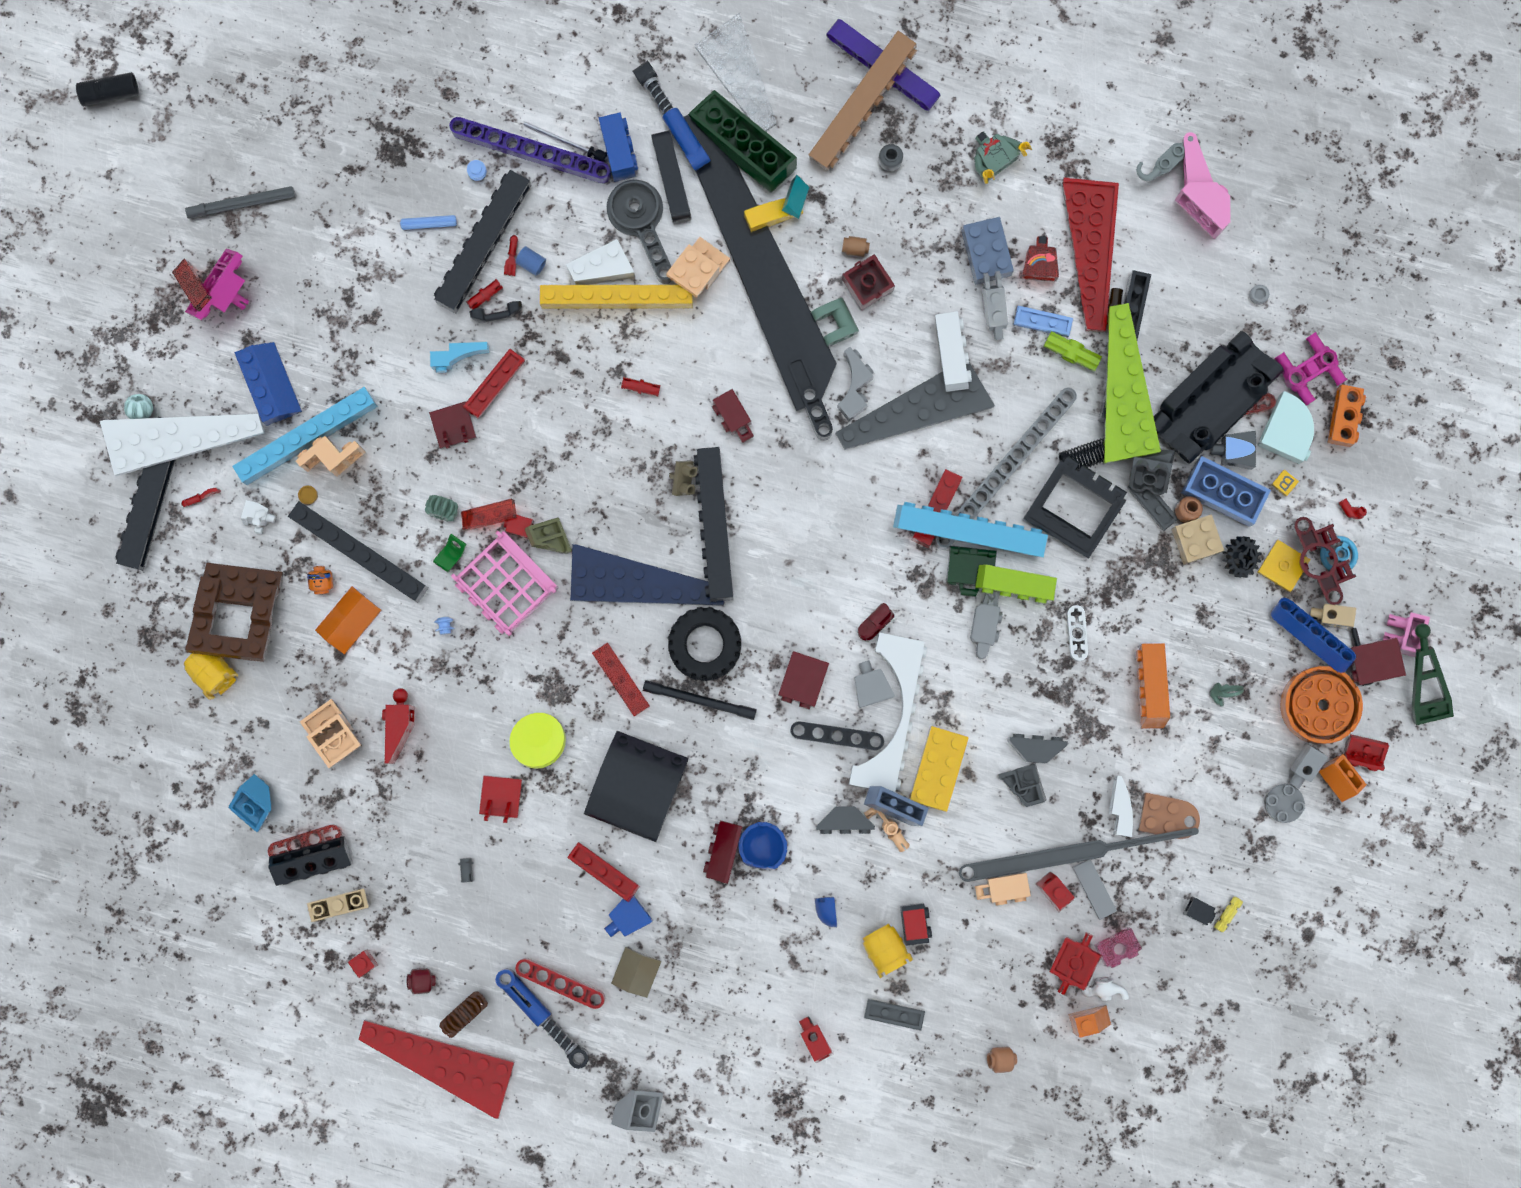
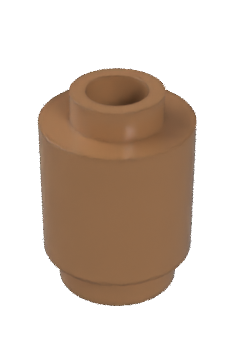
(855, 246)

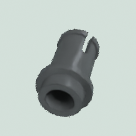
(466, 870)

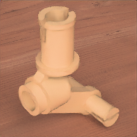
(891, 829)

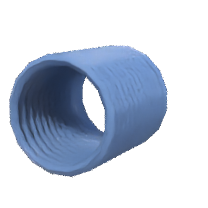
(530, 260)

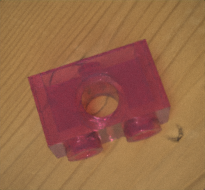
(1130, 947)

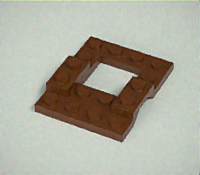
(238, 587)

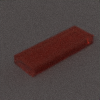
(488, 514)

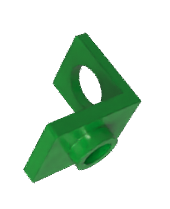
(450, 554)

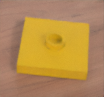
(1282, 566)

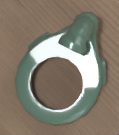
(1222, 691)

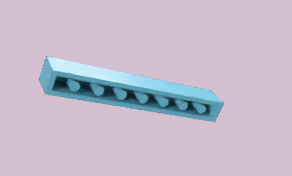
(304, 435)
(970, 530)

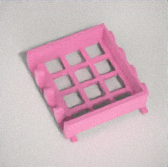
(525, 563)

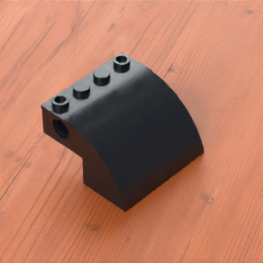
(636, 786)

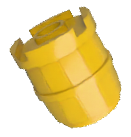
(210, 673)
(886, 950)

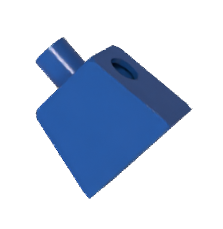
(628, 917)

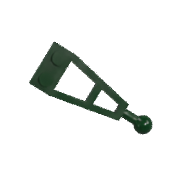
(1433, 709)

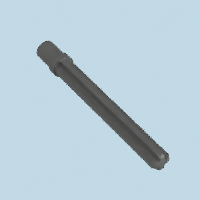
(205, 209)

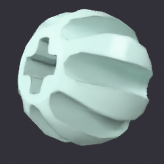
(138, 407)

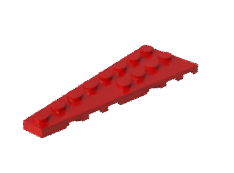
(1092, 221)
(461, 1071)

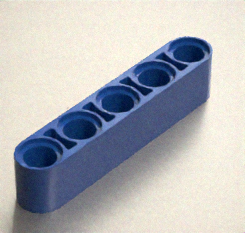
(1313, 635)

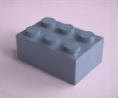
(987, 249)

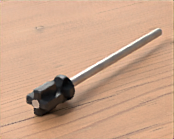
(598, 154)

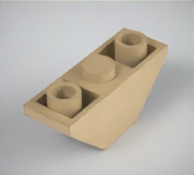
(337, 905)

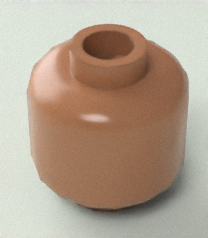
(1188, 509)
(1001, 1059)

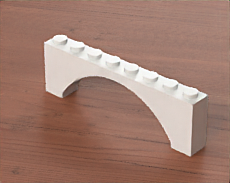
(904, 658)

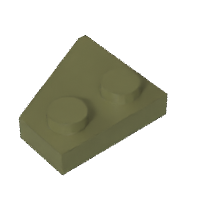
(549, 536)

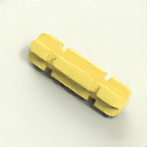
(1228, 914)

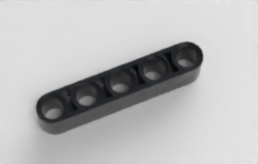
(671, 176)
(846, 733)

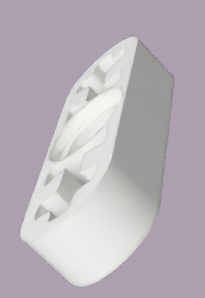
(1081, 618)

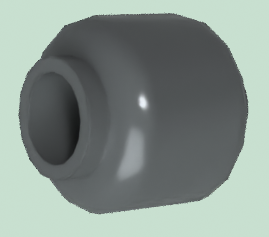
(890, 157)

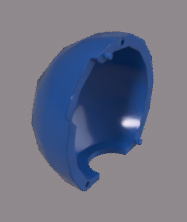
(763, 846)

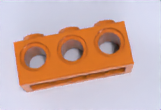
(1338, 420)

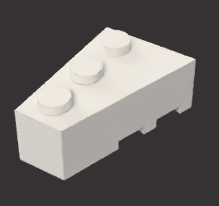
(601, 265)

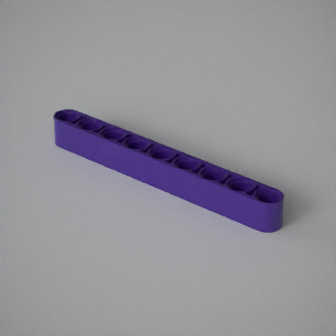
(523, 144)

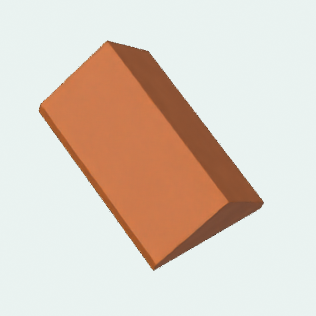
(348, 620)

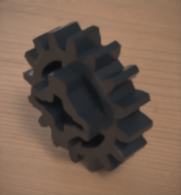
(1242, 556)

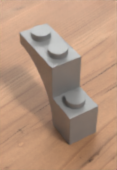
(861, 375)

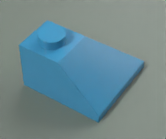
(252, 802)

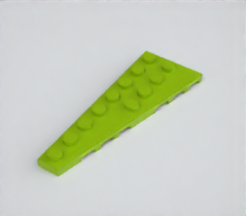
(1129, 414)

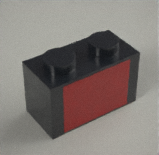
(915, 924)

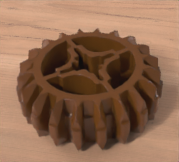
(463, 1014)

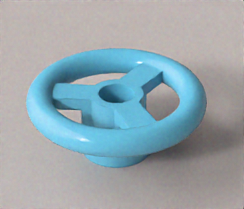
(1345, 551)

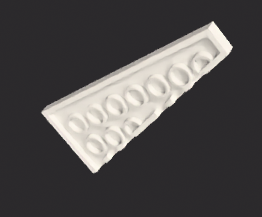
(152, 441)

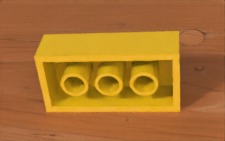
(938, 768)

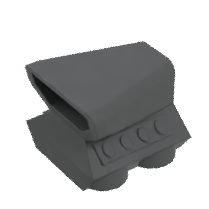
(1152, 472)

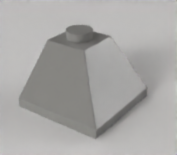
(638, 1111)

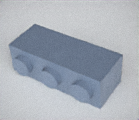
(896, 806)

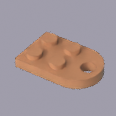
(1166, 815)

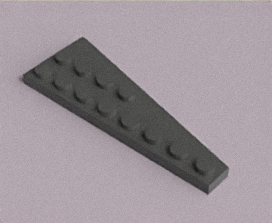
(917, 409)

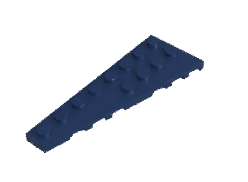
(612, 578)

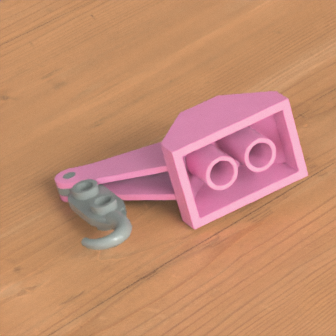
(1201, 197)

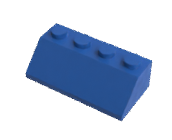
(268, 382)

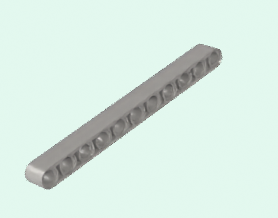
(1013, 462)

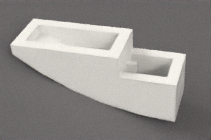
(1121, 807)

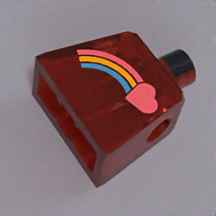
(1041, 262)

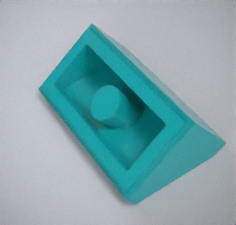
(795, 197)

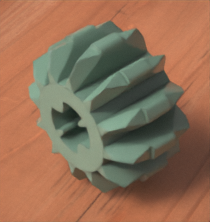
(441, 508)

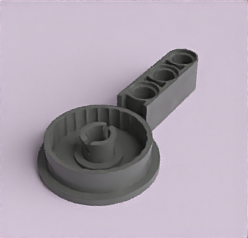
(639, 222)

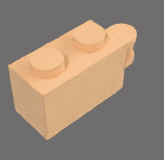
(1005, 888)

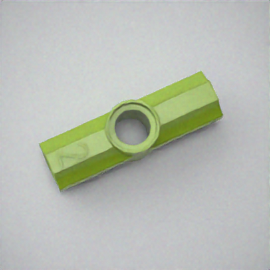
(1072, 351)

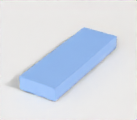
(1043, 321)

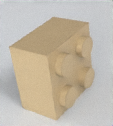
(1197, 539)

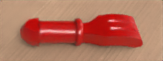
(510, 265)
(198, 498)

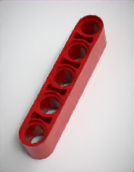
(550, 983)

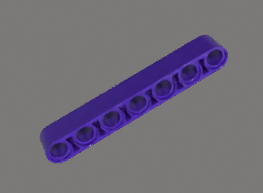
(867, 53)

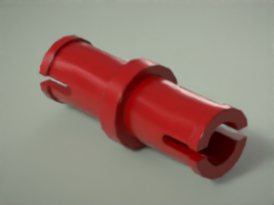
(484, 294)
(640, 386)

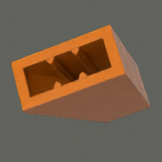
(1089, 1021)

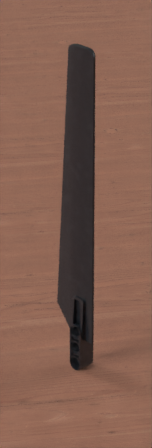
(772, 290)

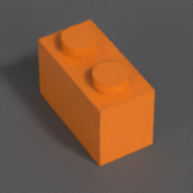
(1342, 778)

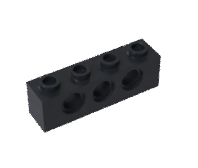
(317, 853)

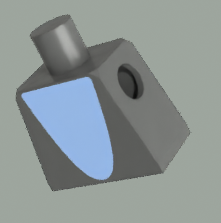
(1237, 450)

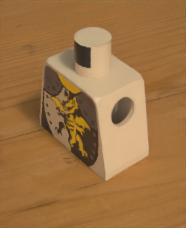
(1343, 616)

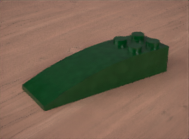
(744, 141)

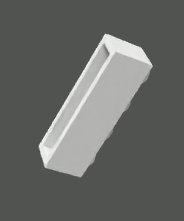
(952, 352)

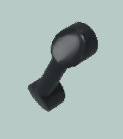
(513, 309)

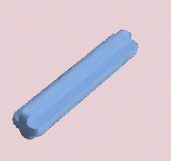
(428, 222)

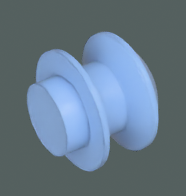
(476, 170)
(444, 625)

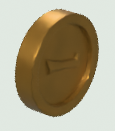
(307, 495)

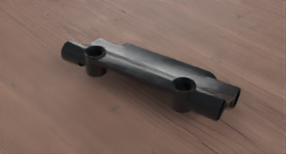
(1215, 396)

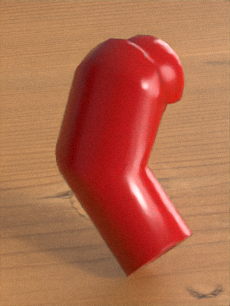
(1352, 512)

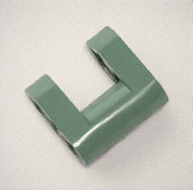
(843, 318)

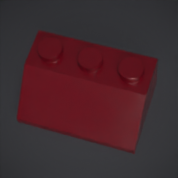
(722, 851)

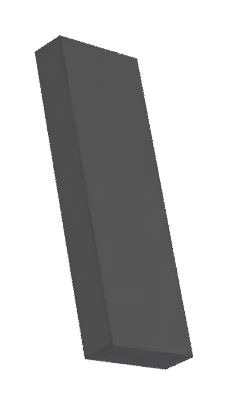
(1155, 507)
(894, 1014)

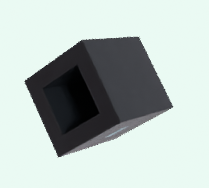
(1199, 911)

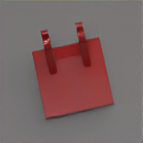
(500, 797)

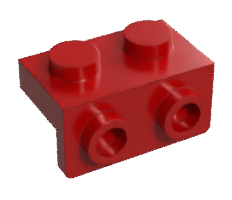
(1366, 752)

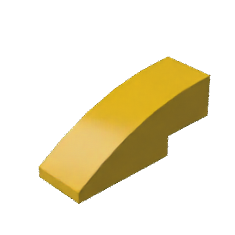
(766, 215)

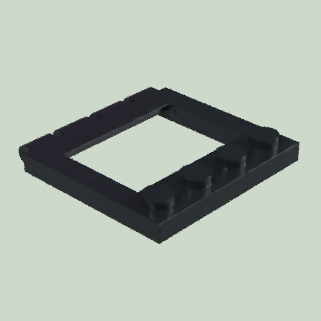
(1062, 529)

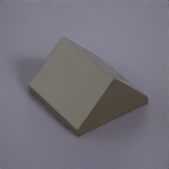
(636, 972)

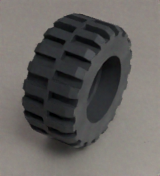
(678, 644)

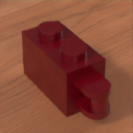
(733, 415)

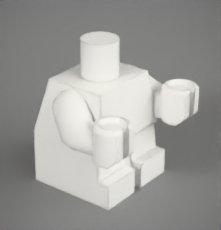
(257, 515)

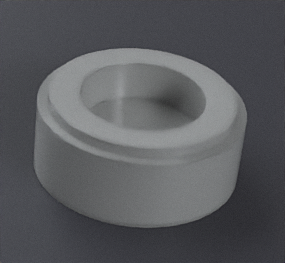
(1259, 294)

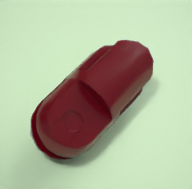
(875, 622)

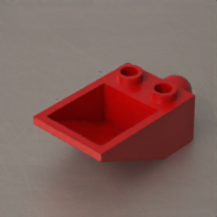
(398, 725)

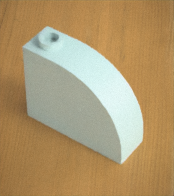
(1289, 429)

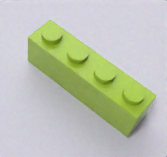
(1016, 582)

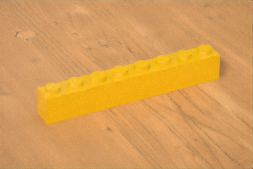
(615, 297)

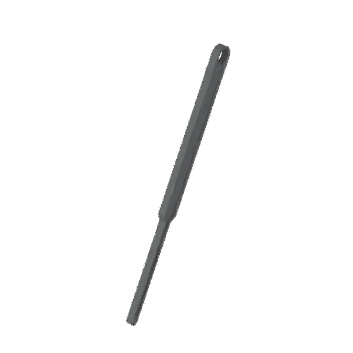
(1061, 855)

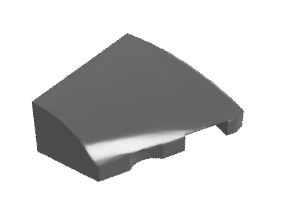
(1025, 784)

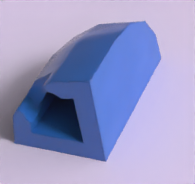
(826, 911)

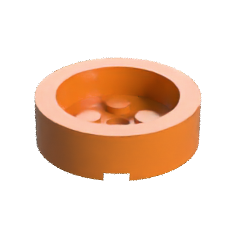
(1301, 708)

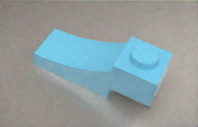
(443, 360)

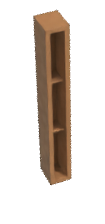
(862, 101)

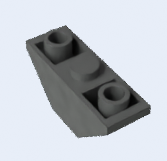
(1036, 749)
(845, 819)

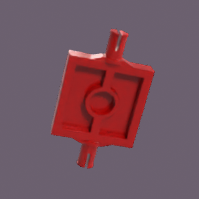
(1075, 963)

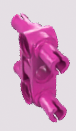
(1311, 369)

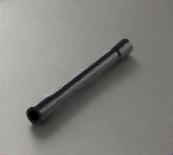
(739, 710)

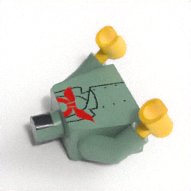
(997, 154)

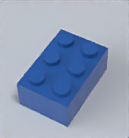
(618, 146)

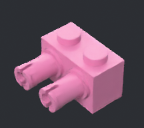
(1408, 642)

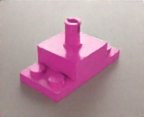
(222, 286)

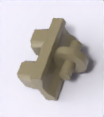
(683, 477)

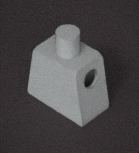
(871, 686)
(1308, 757)

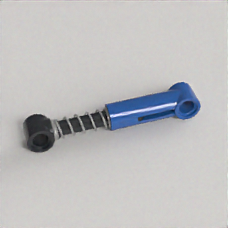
(672, 117)
(540, 1016)

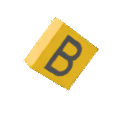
(1285, 483)

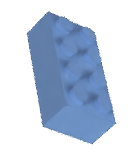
(1226, 491)

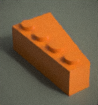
(1153, 686)

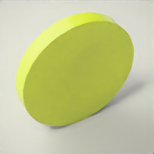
(537, 740)

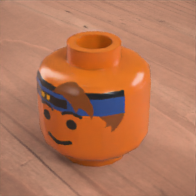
(320, 580)

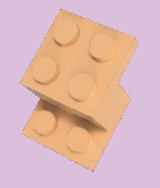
(698, 267)
(330, 456)
(330, 733)

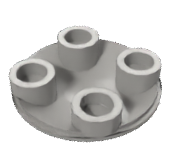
(1285, 803)

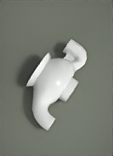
(1105, 989)

